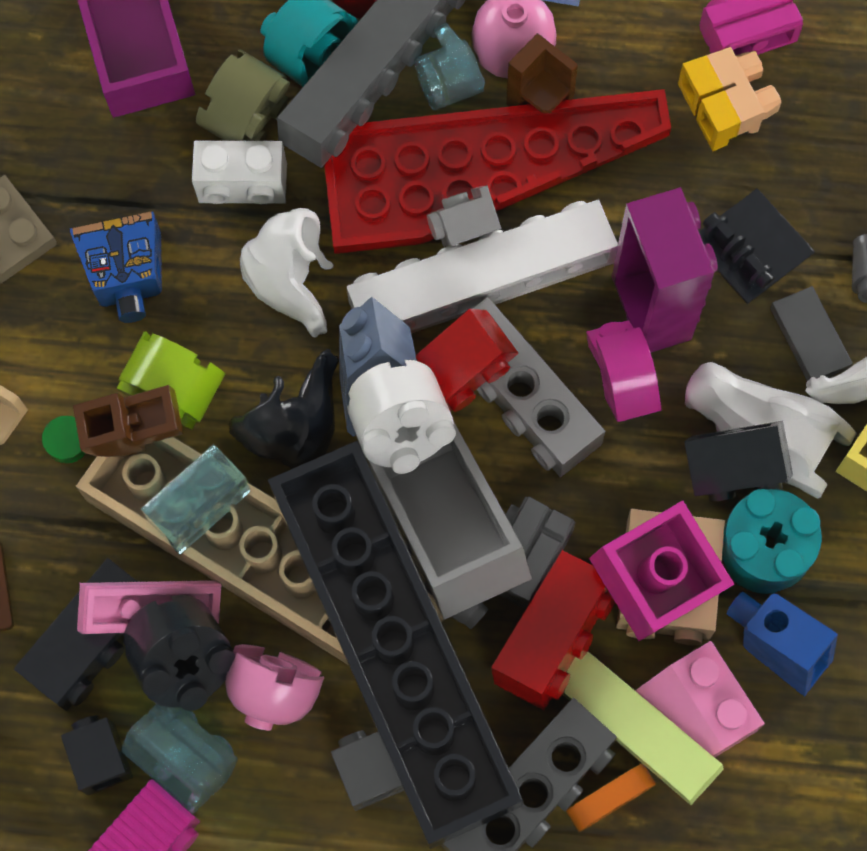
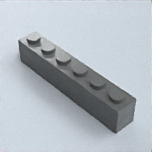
(358, 74)

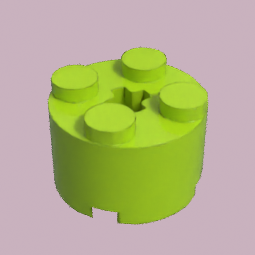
(163, 363)

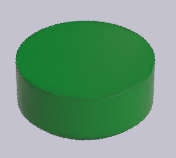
(62, 440)

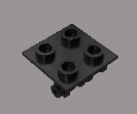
(754, 245)

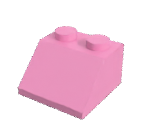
(704, 700)

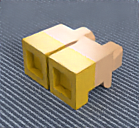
(722, 95)

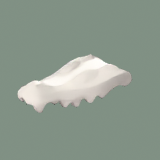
(742, 403)

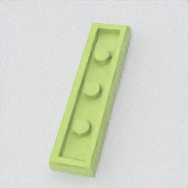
(642, 728)

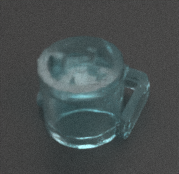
(449, 72)

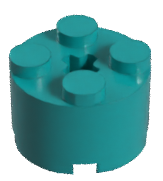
(304, 36)
(795, 537)

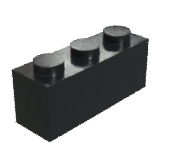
(67, 661)

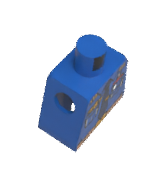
(122, 262)

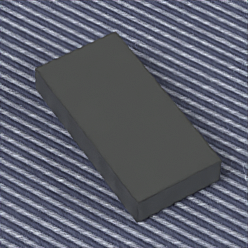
(811, 334)

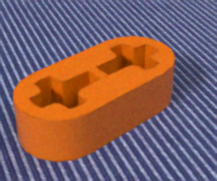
(611, 797)

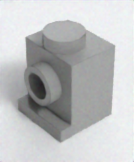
(464, 217)

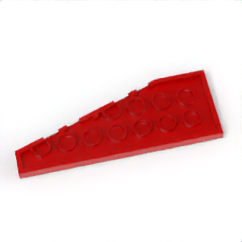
(405, 166)

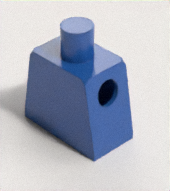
(799, 648)

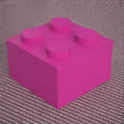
(661, 570)

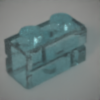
(196, 499)
(180, 755)

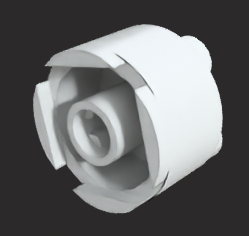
(400, 415)

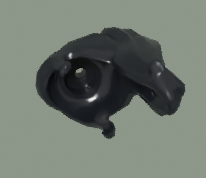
(292, 428)

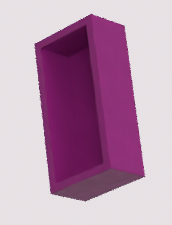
(136, 53)
(663, 268)

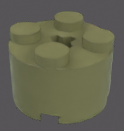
(243, 99)

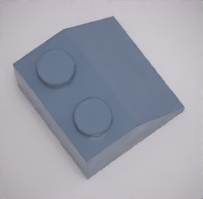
(370, 338)

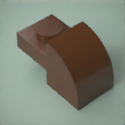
(125, 425)

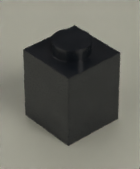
(96, 754)

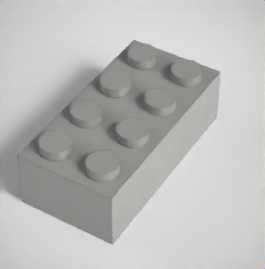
(454, 528)

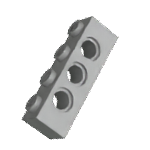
(549, 397)

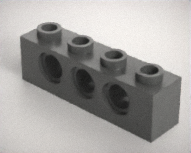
(570, 729)

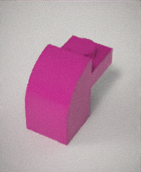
(625, 369)

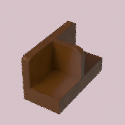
(540, 76)

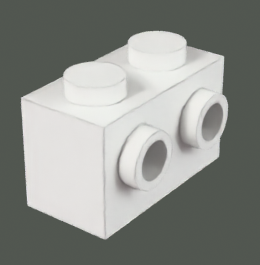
(239, 172)

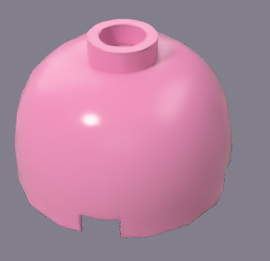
(505, 28)
(271, 687)

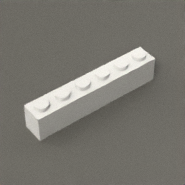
(493, 267)

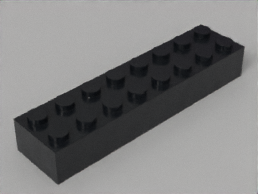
(395, 645)

